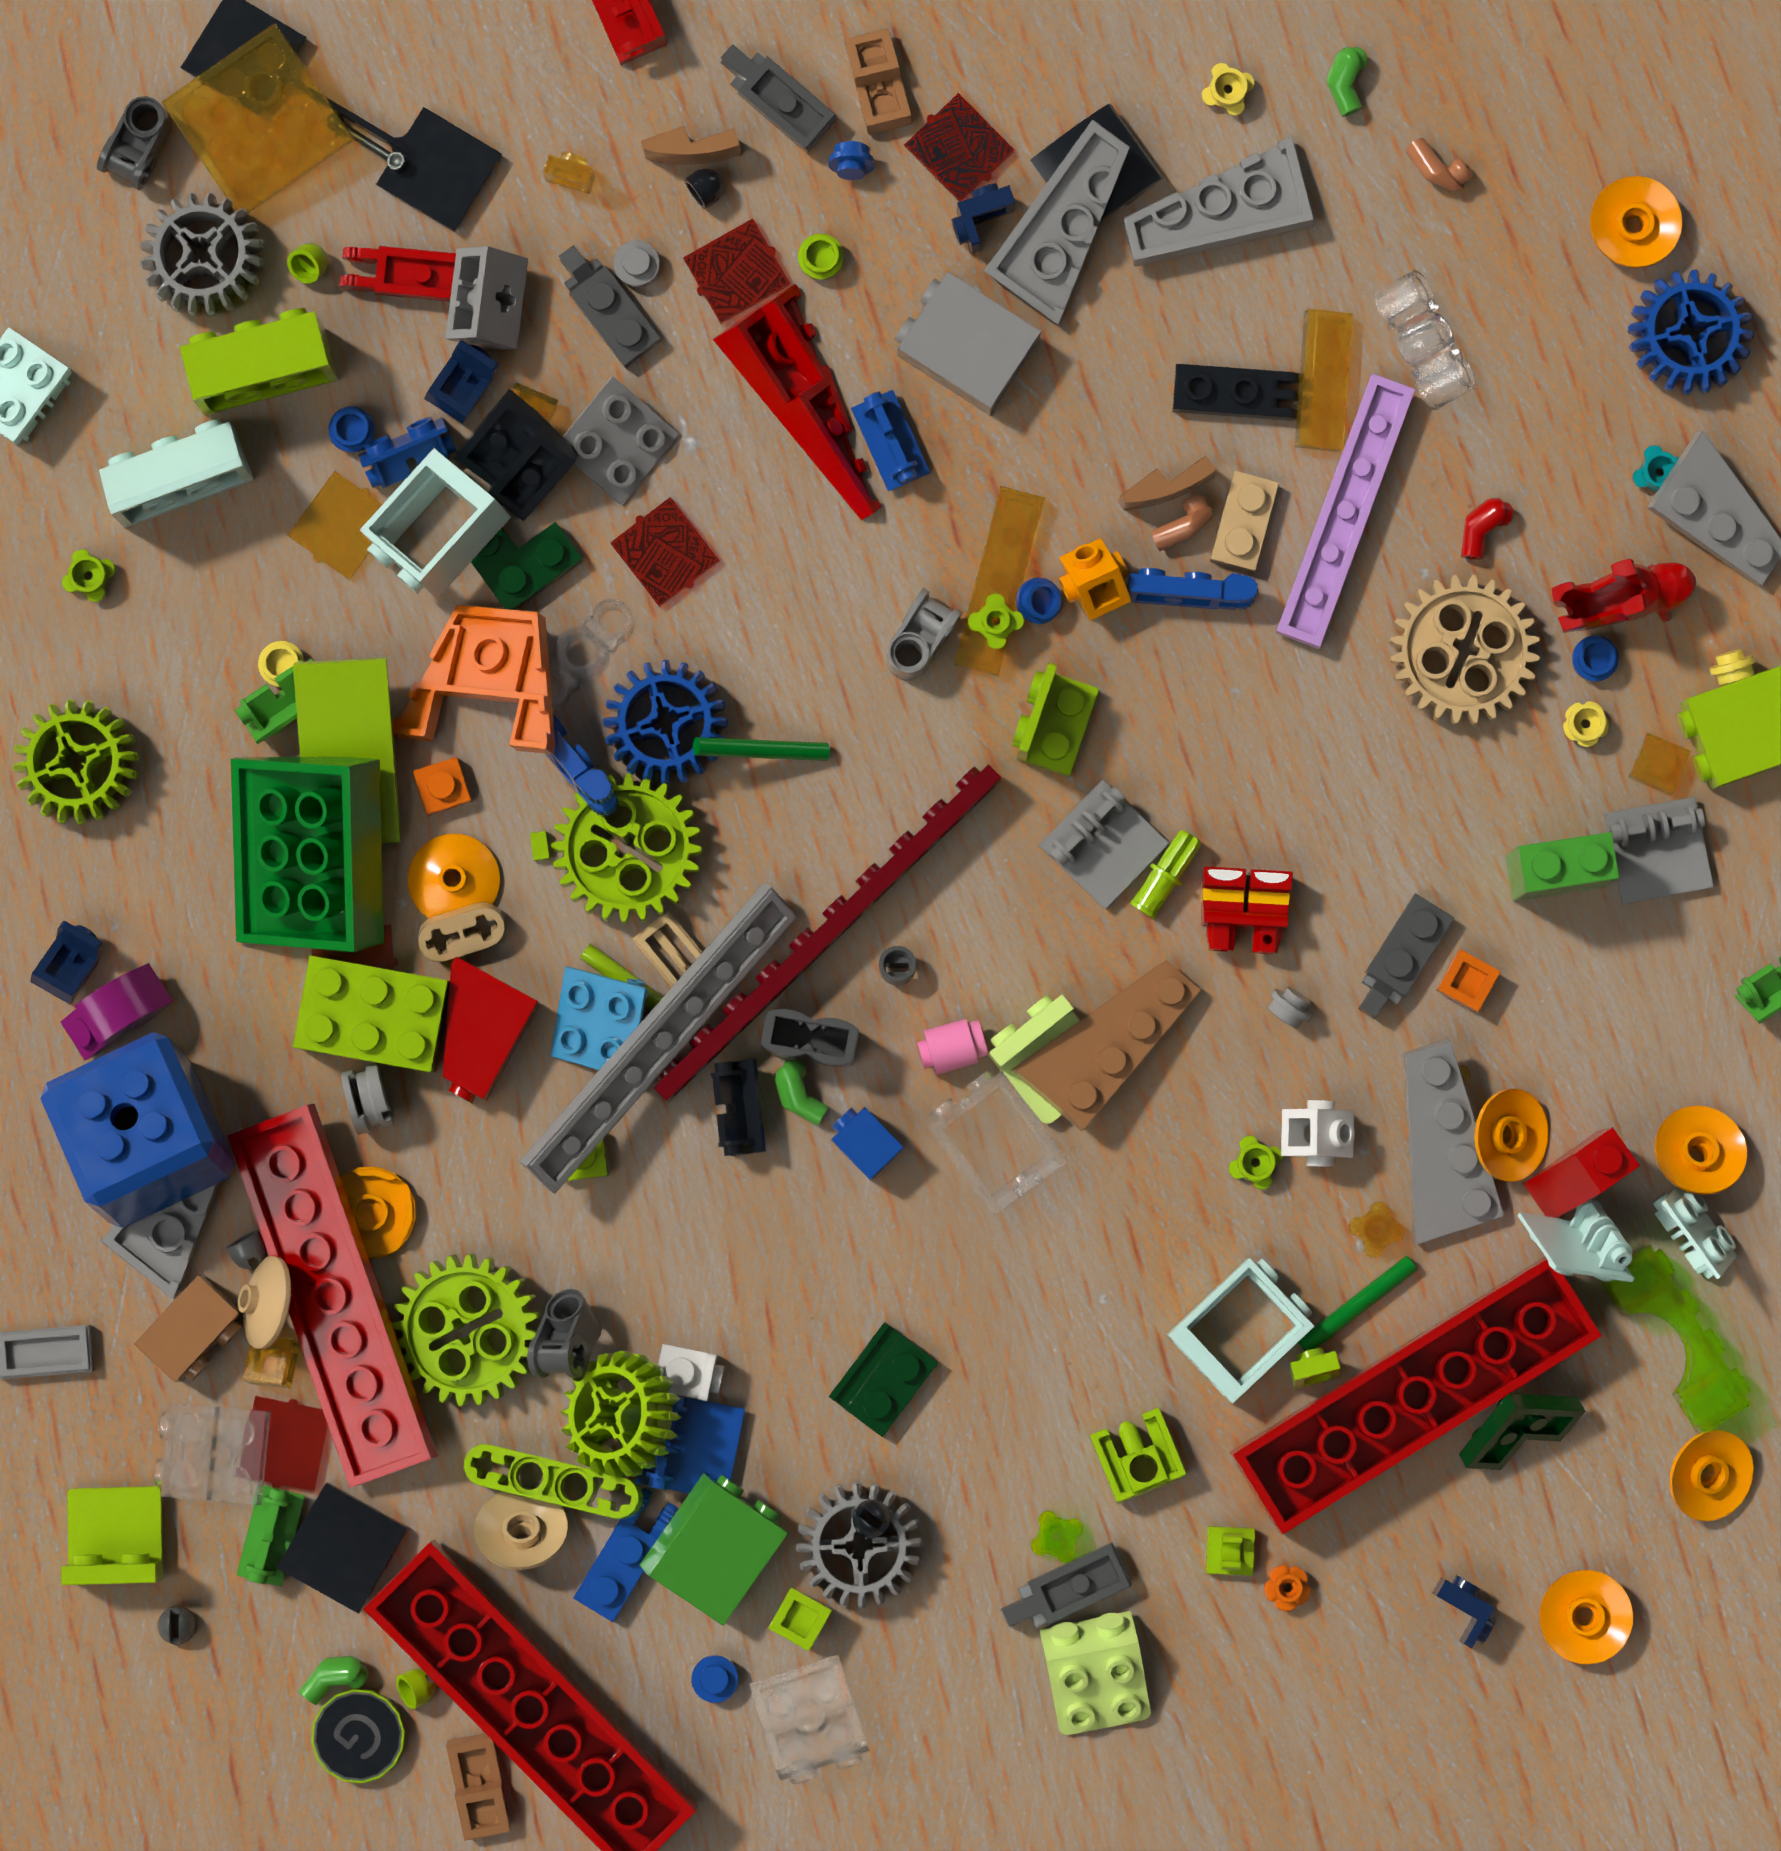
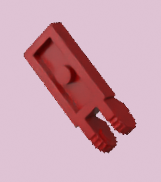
(402, 272)

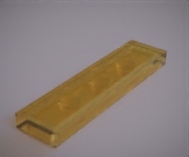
(1000, 572)

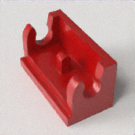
(630, 27)

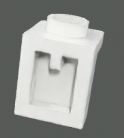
(692, 1371)

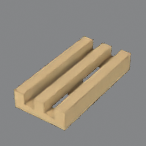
(654, 929)

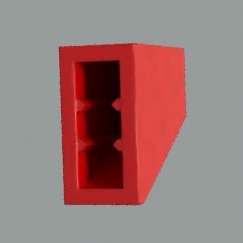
(481, 1029)
(1581, 1173)

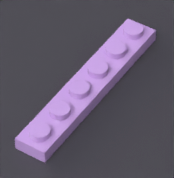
(1345, 511)

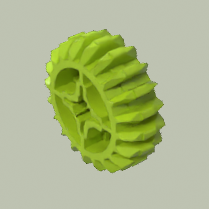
(94, 755)
(635, 1418)

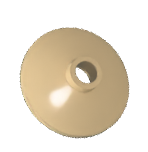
(265, 1302)
(510, 1515)

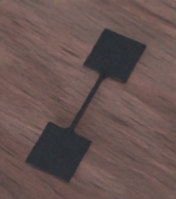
(443, 161)

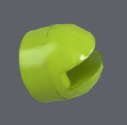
(307, 262)
(415, 1688)

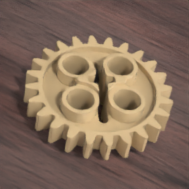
(1502, 665)

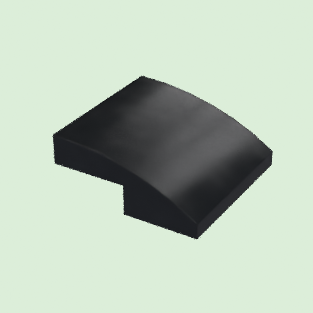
(1137, 171)
(516, 455)
(342, 1547)

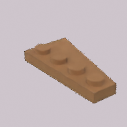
(1100, 1051)

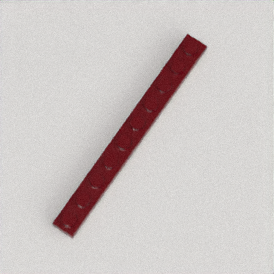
(840, 917)

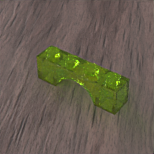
(1708, 1388)

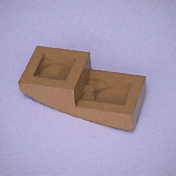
(878, 81)
(675, 147)
(1156, 490)
(478, 1786)

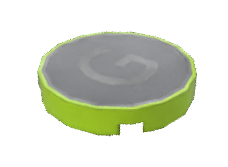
(358, 1735)

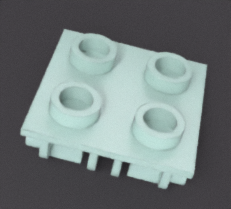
(26, 384)
(1711, 1244)
(1583, 1245)

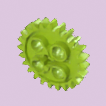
(604, 883)
(449, 1293)

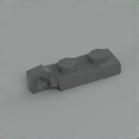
(778, 97)
(608, 308)
(1404, 953)
(1069, 1588)

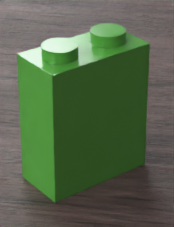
(1562, 866)
(714, 1547)

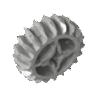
(175, 227)
(824, 1546)

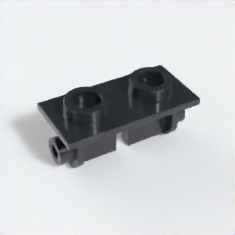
(742, 1124)

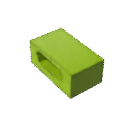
(539, 846)

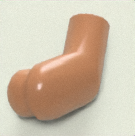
(1436, 171)
(1185, 527)

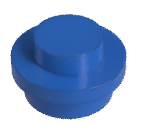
(851, 160)
(351, 429)
(1038, 600)
(1595, 658)
(714, 1678)

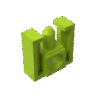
(1162, 1453)

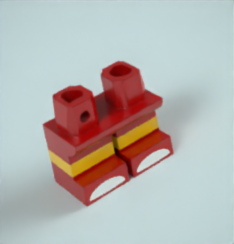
(1265, 907)

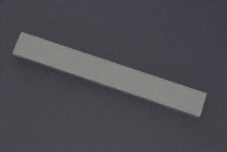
(658, 1038)

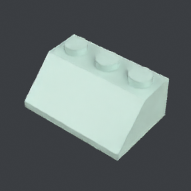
(174, 473)

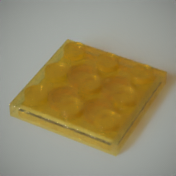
(258, 120)

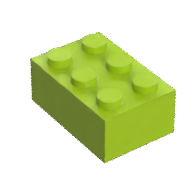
(258, 361)
(372, 1014)

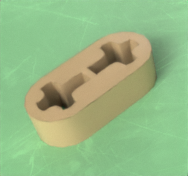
(458, 921)

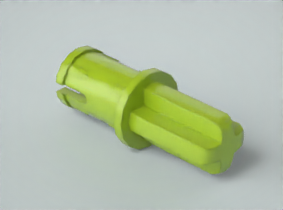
(1166, 874)

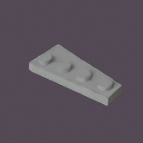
(1242, 204)
(1056, 231)
(1447, 1179)

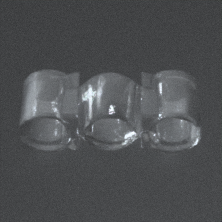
(1425, 340)
(592, 634)

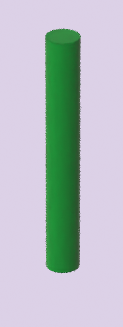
(761, 749)
(1358, 1304)

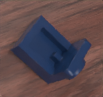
(987, 204)
(462, 381)
(68, 962)
(1463, 1596)

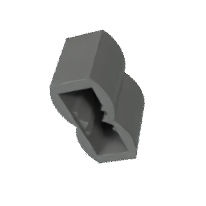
(797, 1036)

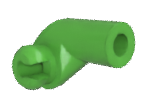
(1342, 76)
(793, 1093)
(334, 1672)

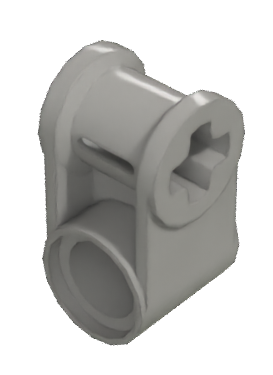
(926, 629)

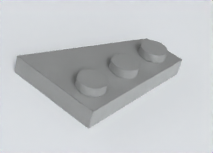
(1717, 512)
(163, 1241)

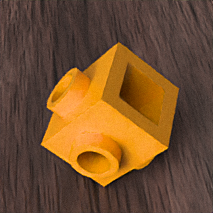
(1094, 578)

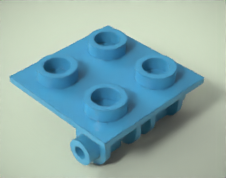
(595, 1016)

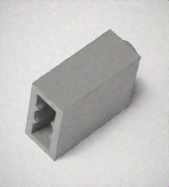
(966, 342)

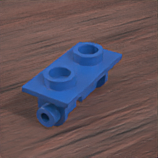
(890, 439)
(390, 456)

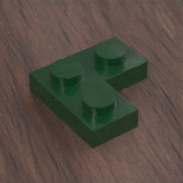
(525, 571)
(1517, 1420)

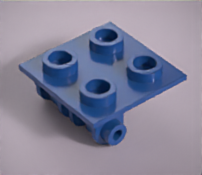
(704, 1444)

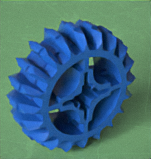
(1687, 312)
(645, 730)

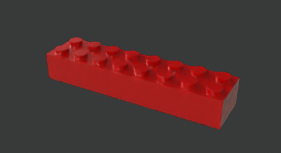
(1415, 1395)
(529, 1705)

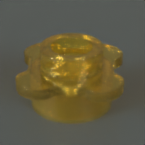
(1389, 1232)

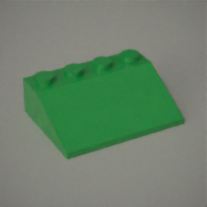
(307, 852)

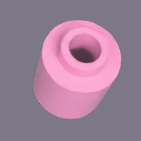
(952, 1046)

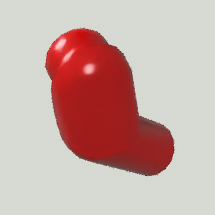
(1479, 522)

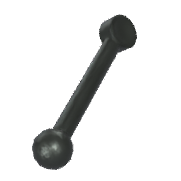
(395, 160)

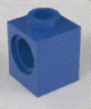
(865, 1141)

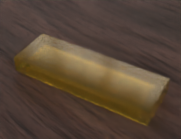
(1323, 380)

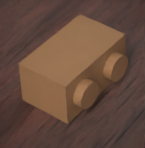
(190, 1330)

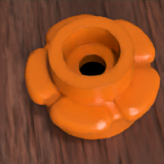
(1287, 1600)

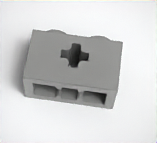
(486, 298)

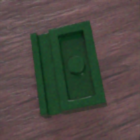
(883, 1379)

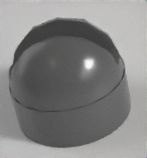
(897, 958)
(246, 1248)
(187, 1625)

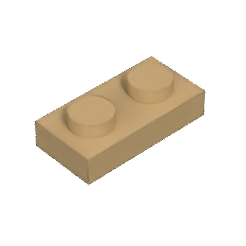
(1244, 521)

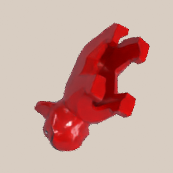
(1624, 595)

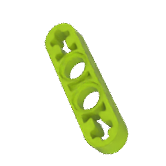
(553, 1481)

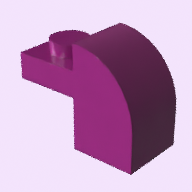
(116, 1010)

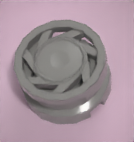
(373, 1098)

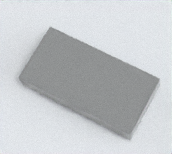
(46, 1352)

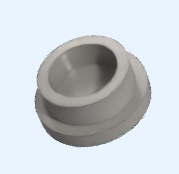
(636, 263)
(1290, 1007)

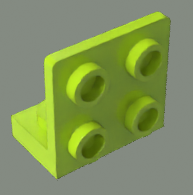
(1057, 721)
(114, 1536)

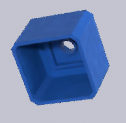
(164, 1156)

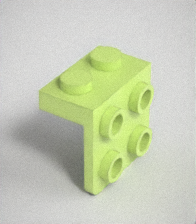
(1013, 1046)
(1096, 1673)

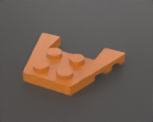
(487, 658)

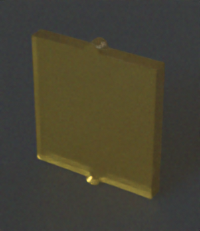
(333, 525)

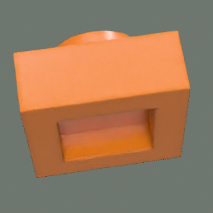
(442, 786)
(1468, 980)

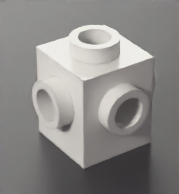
(1318, 1133)

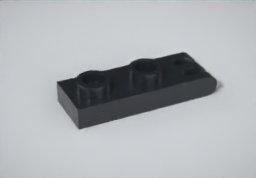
(1233, 392)

